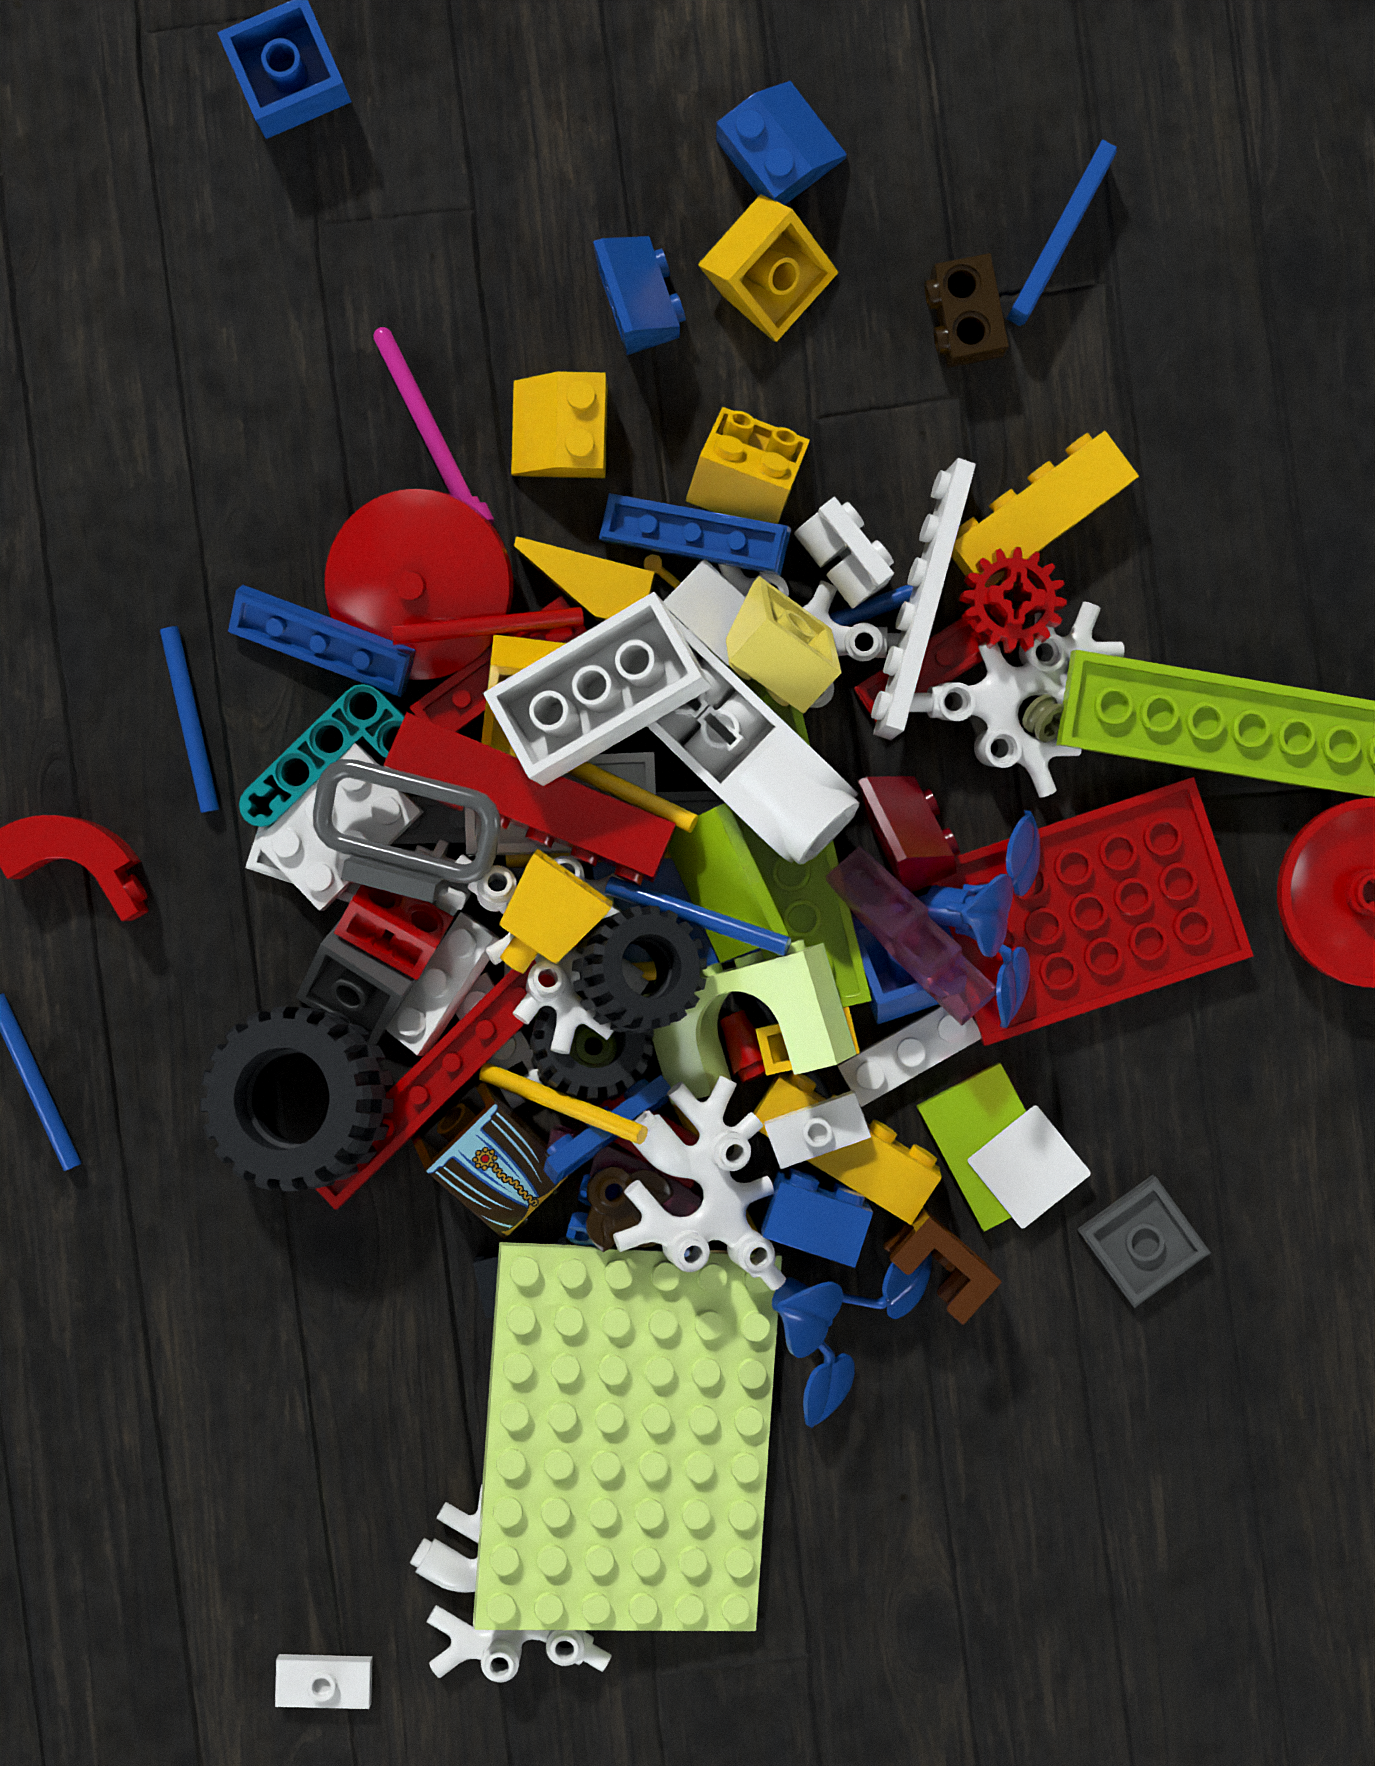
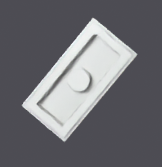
(817, 1129)
(323, 1681)

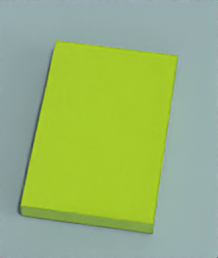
(724, 877)
(964, 1122)

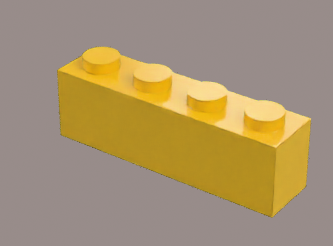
(1047, 507)
(874, 1167)

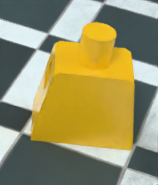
(549, 913)

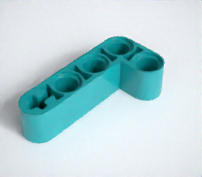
(310, 750)

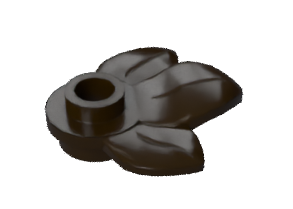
(619, 1213)

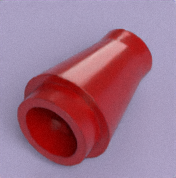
(742, 1046)

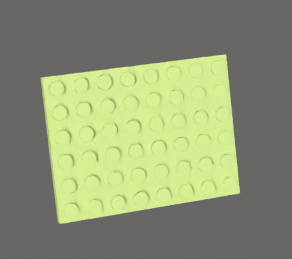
(624, 1442)

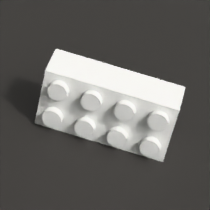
(597, 690)

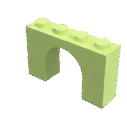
(793, 986)

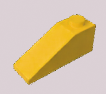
(590, 581)

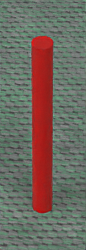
(487, 626)

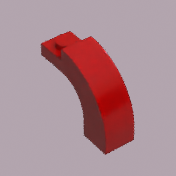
(46, 838)

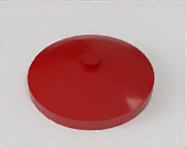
(417, 562)
(1330, 892)

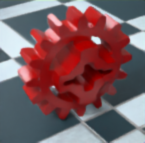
(1033, 600)

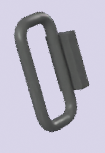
(397, 868)

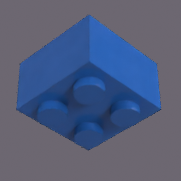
(284, 67)
(816, 1216)

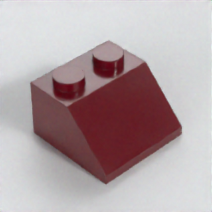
(908, 830)

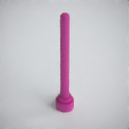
(425, 421)

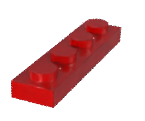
(461, 696)

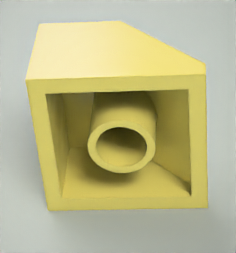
(782, 647)

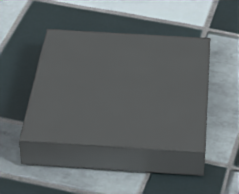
(1143, 1241)

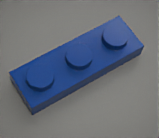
(570, 1153)

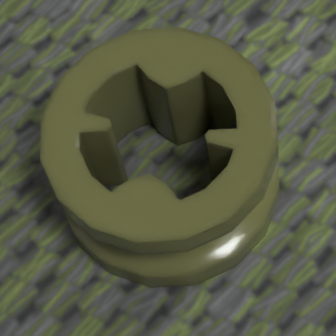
(1043, 717)

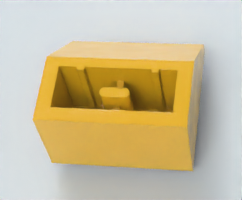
(747, 468)

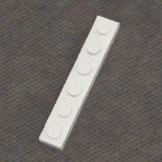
(918, 614)

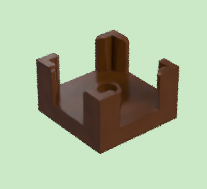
(970, 1276)

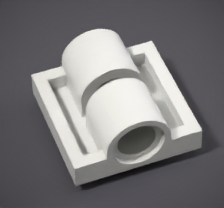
(837, 532)

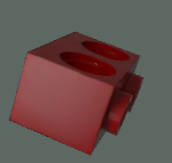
(394, 928)

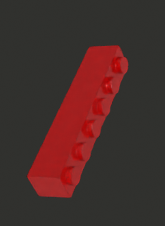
(558, 812)

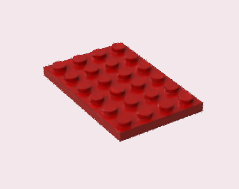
(1114, 910)

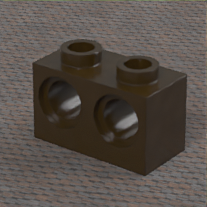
(978, 310)

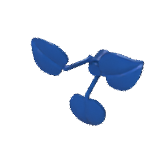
(989, 914)
(810, 1312)

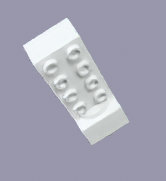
(757, 763)

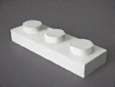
(442, 985)
(906, 1053)

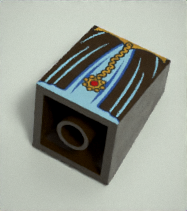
(487, 1156)

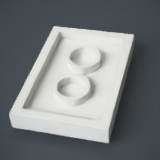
(358, 811)

